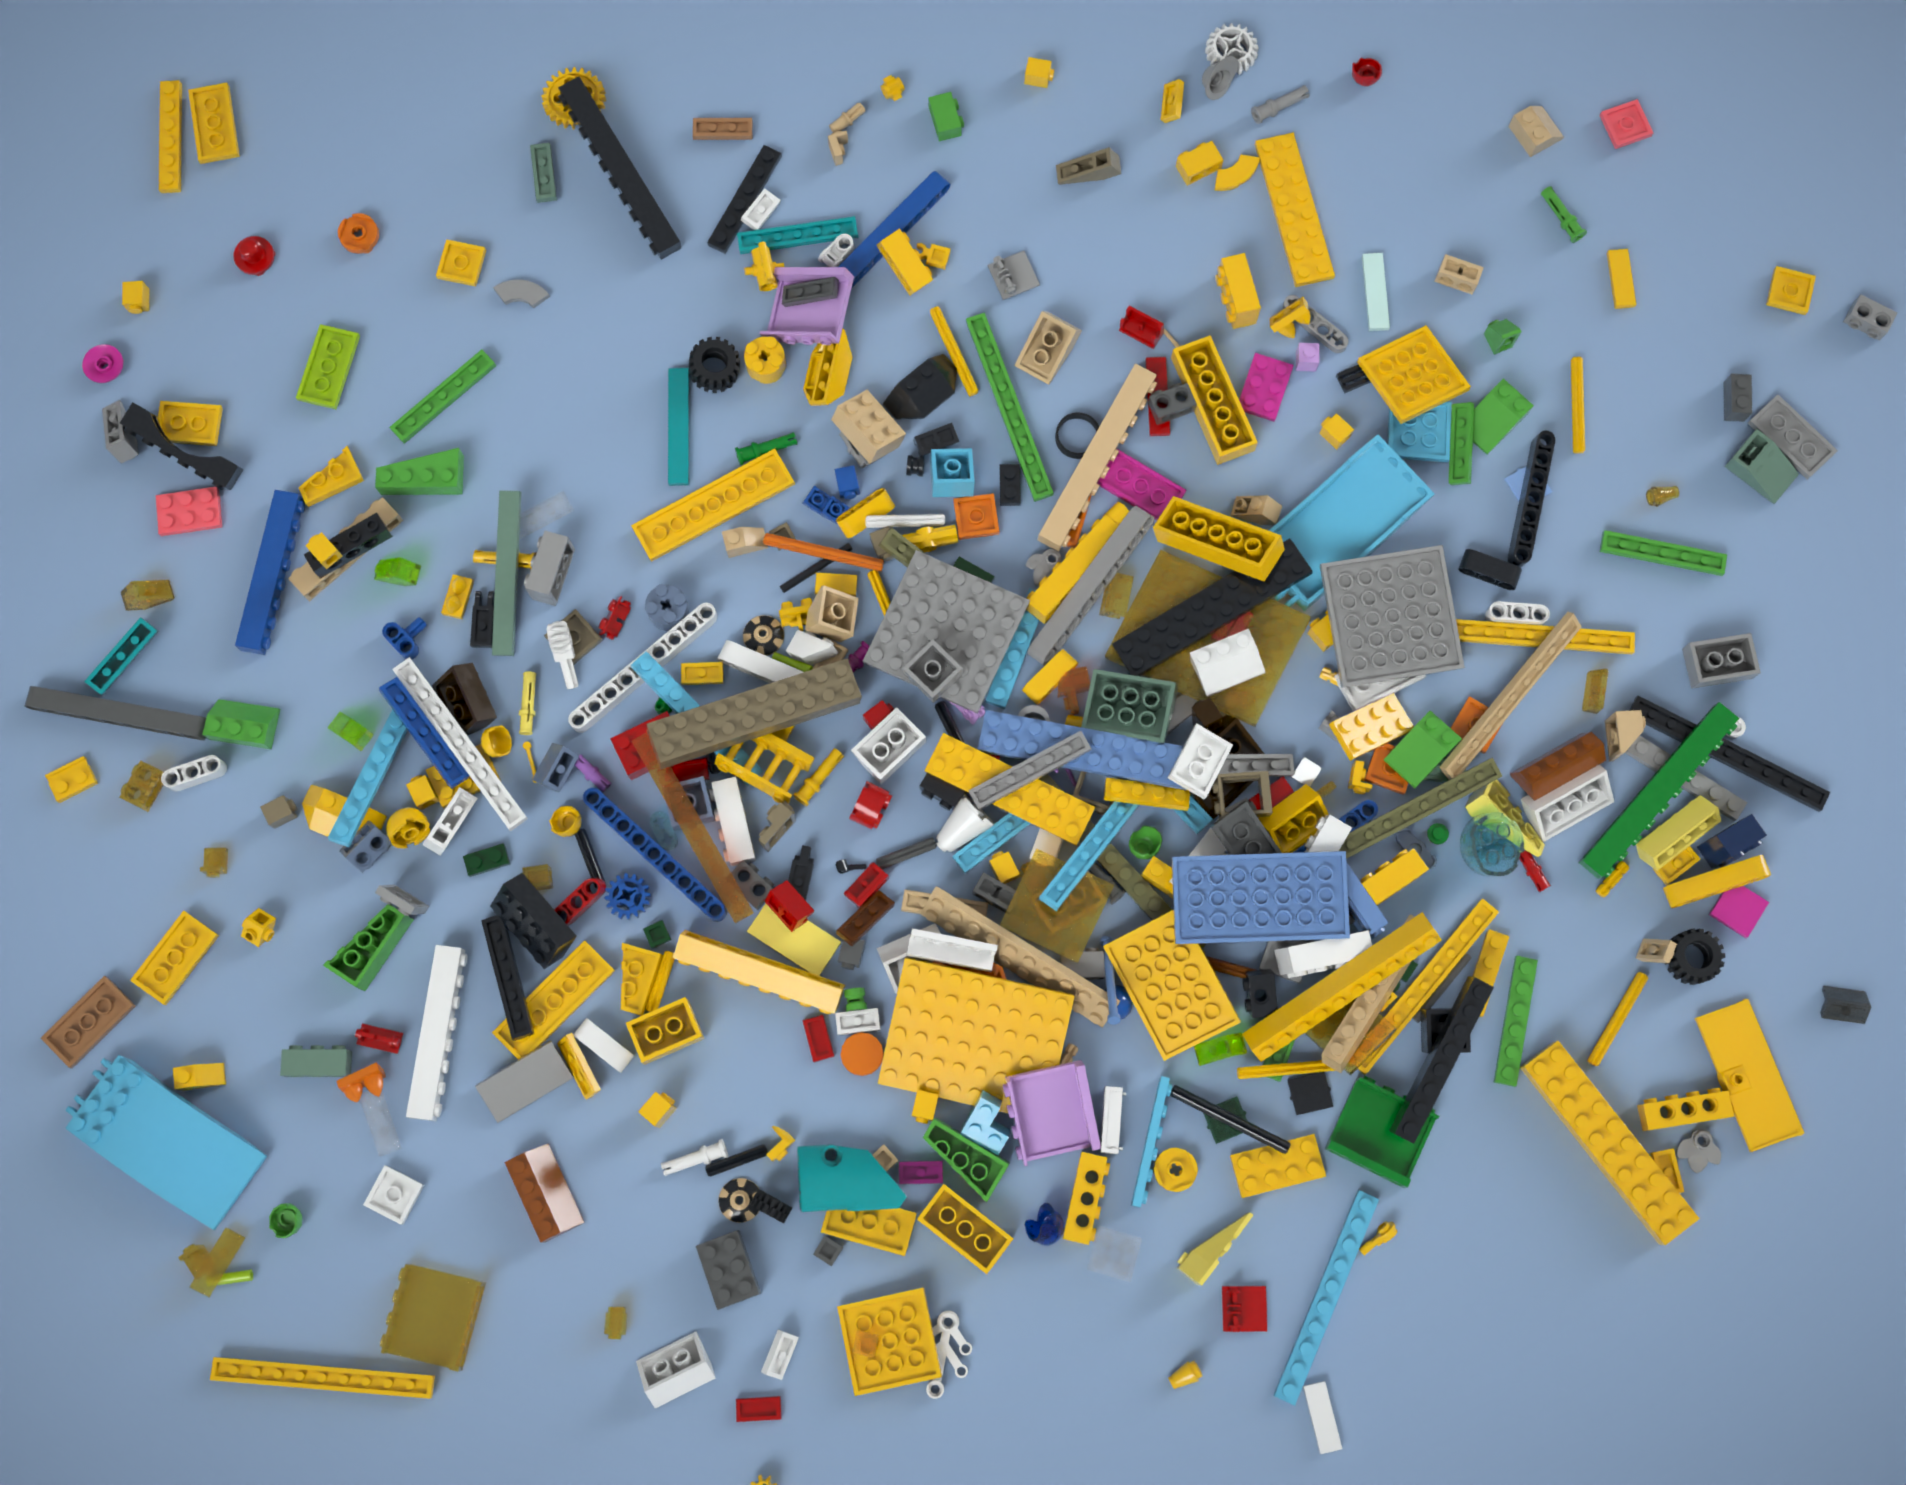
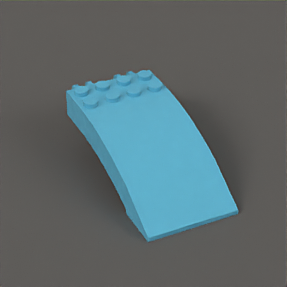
(1351, 514)
(164, 1141)

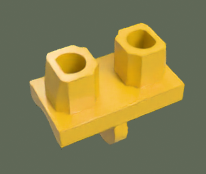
(795, 616)

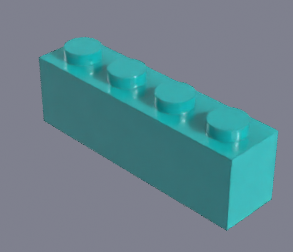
(121, 656)

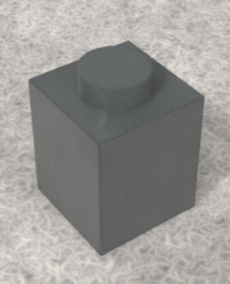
(851, 955)

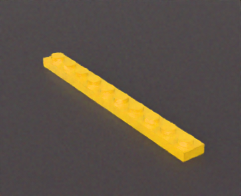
(1534, 635)
(1434, 974)
(322, 1377)

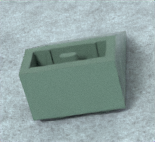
(1763, 466)

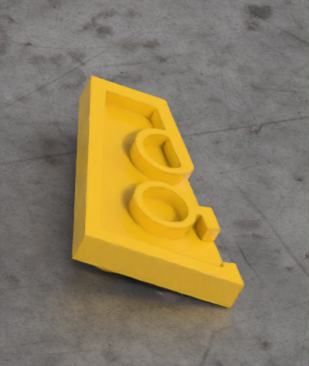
(333, 479)
(639, 974)

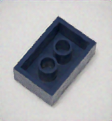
(1732, 842)

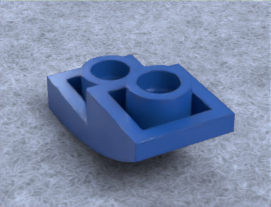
(824, 505)

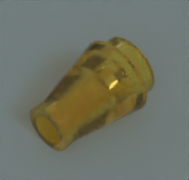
(1660, 495)

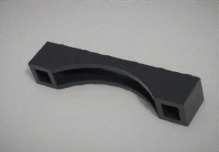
(144, 423)

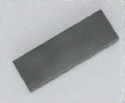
(810, 292)

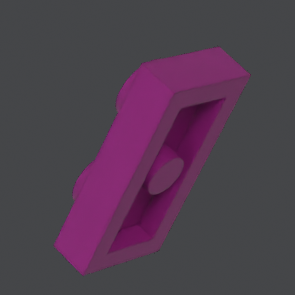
(921, 1172)

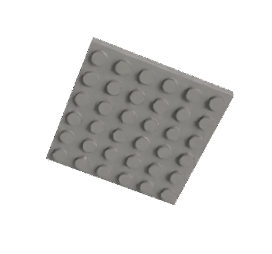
(957, 611)
(1391, 616)

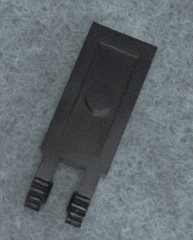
(482, 621)

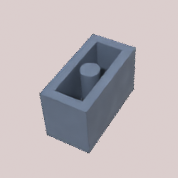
(555, 767)

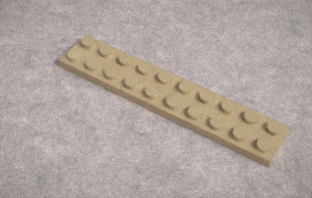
(1017, 954)

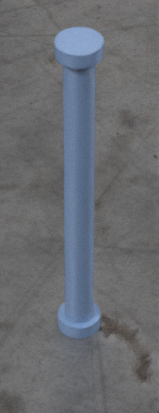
(1113, 1017)

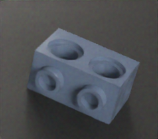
(363, 843)

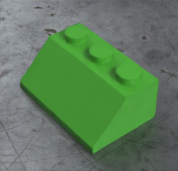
(242, 724)

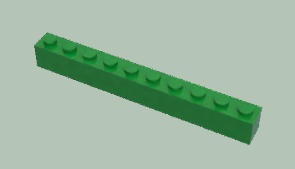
(1659, 790)

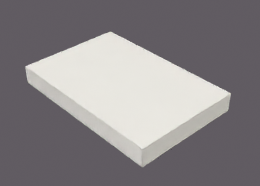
(1200, 761)

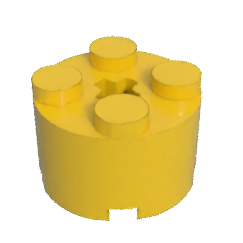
(757, 352)

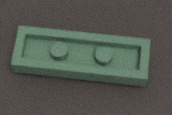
(543, 172)

